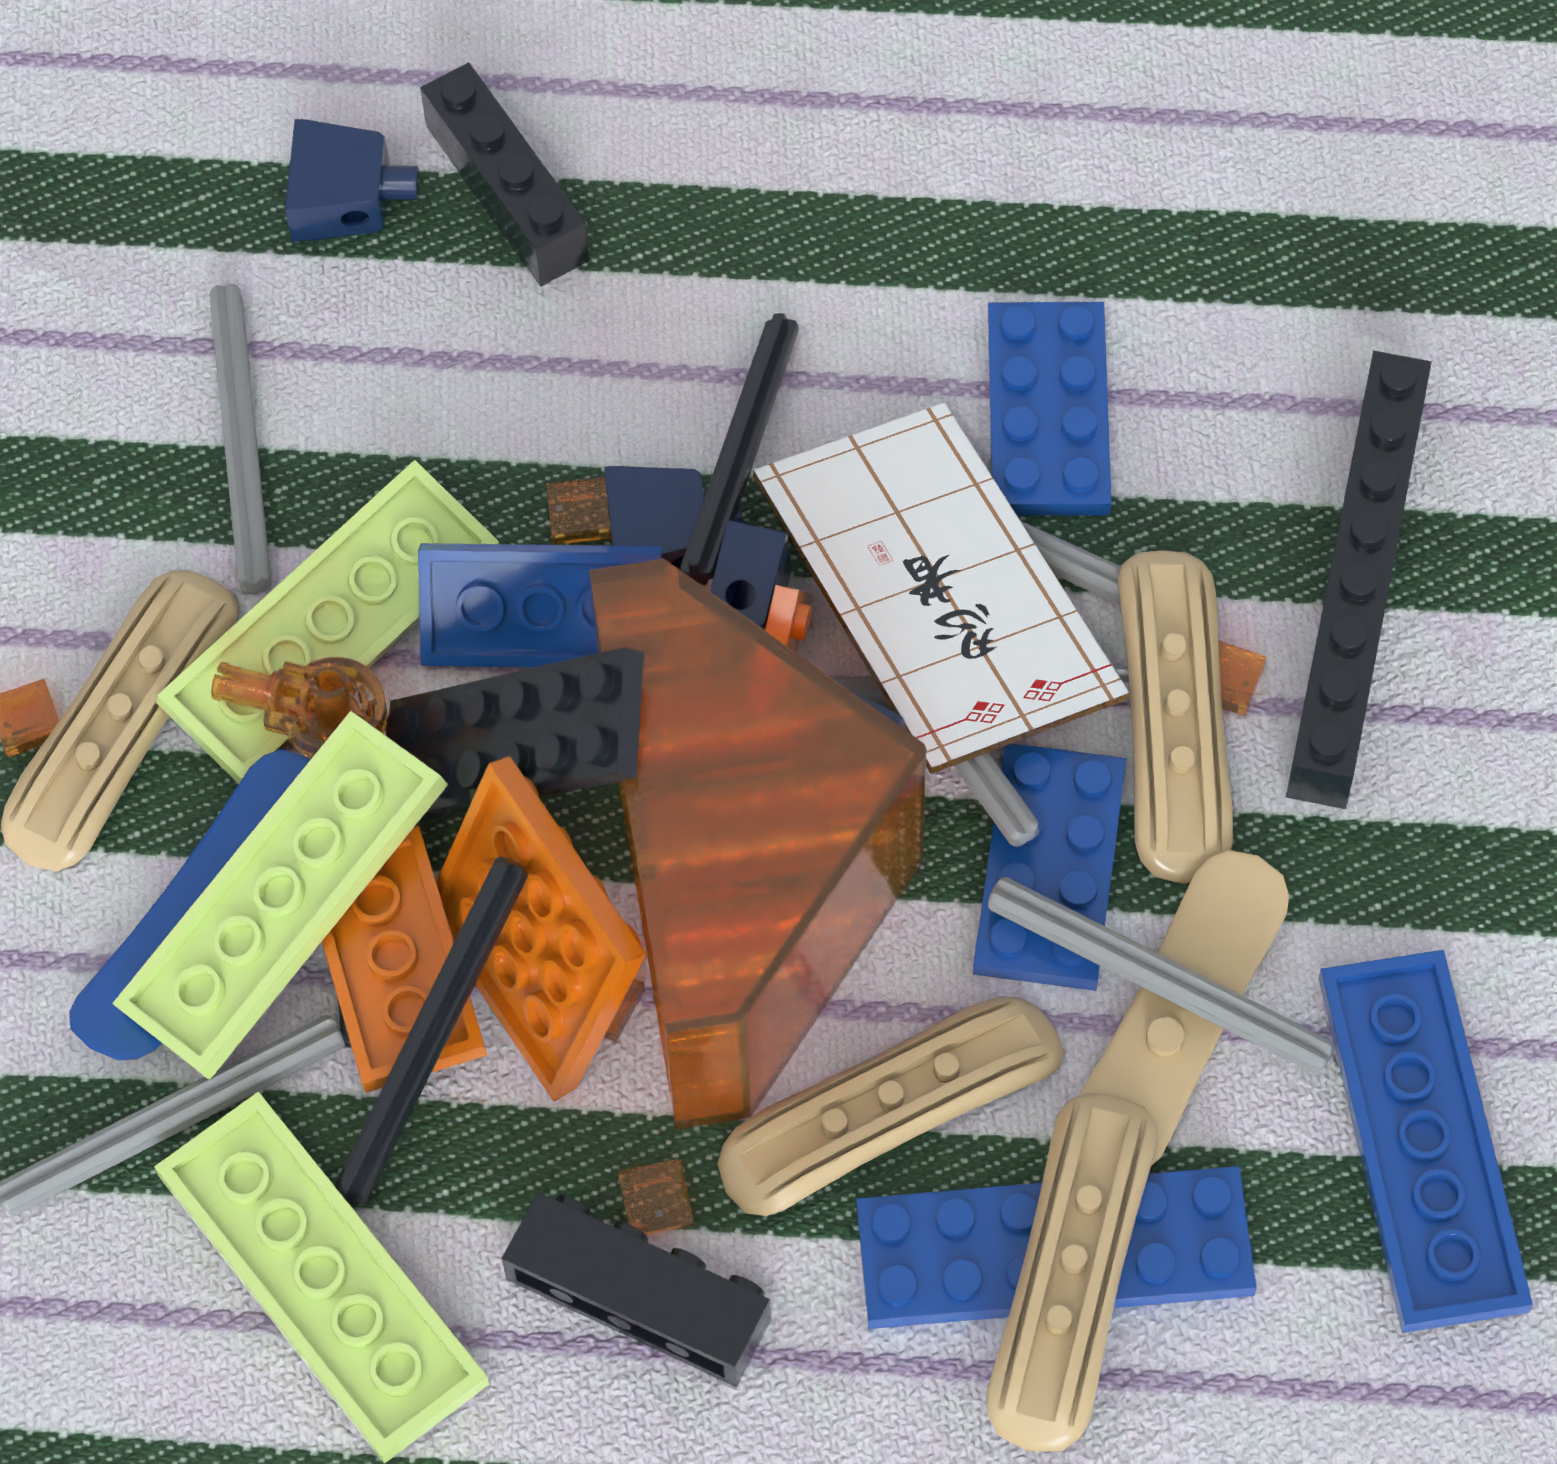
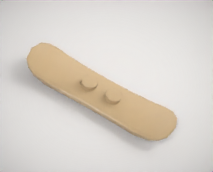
(1175, 713)
(112, 720)
(1219, 933)
(886, 1102)
(1071, 1272)

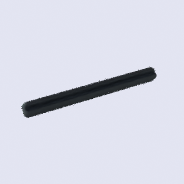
(740, 447)
(431, 1030)

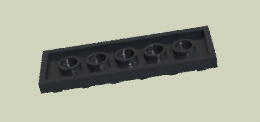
(558, 722)

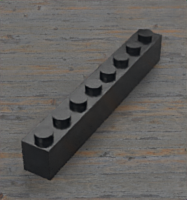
(1359, 581)

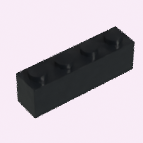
(505, 174)
(638, 1287)

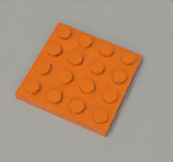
(564, 945)

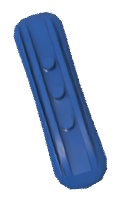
(92, 1013)

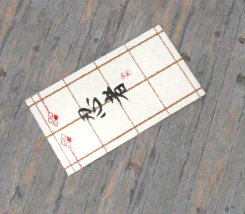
(939, 586)

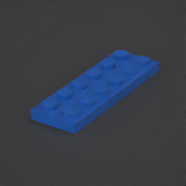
(1424, 1142)
(965, 1248)

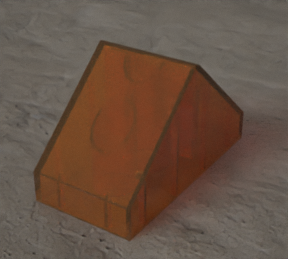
(758, 833)

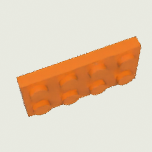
(387, 960)

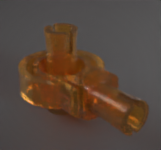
(305, 699)

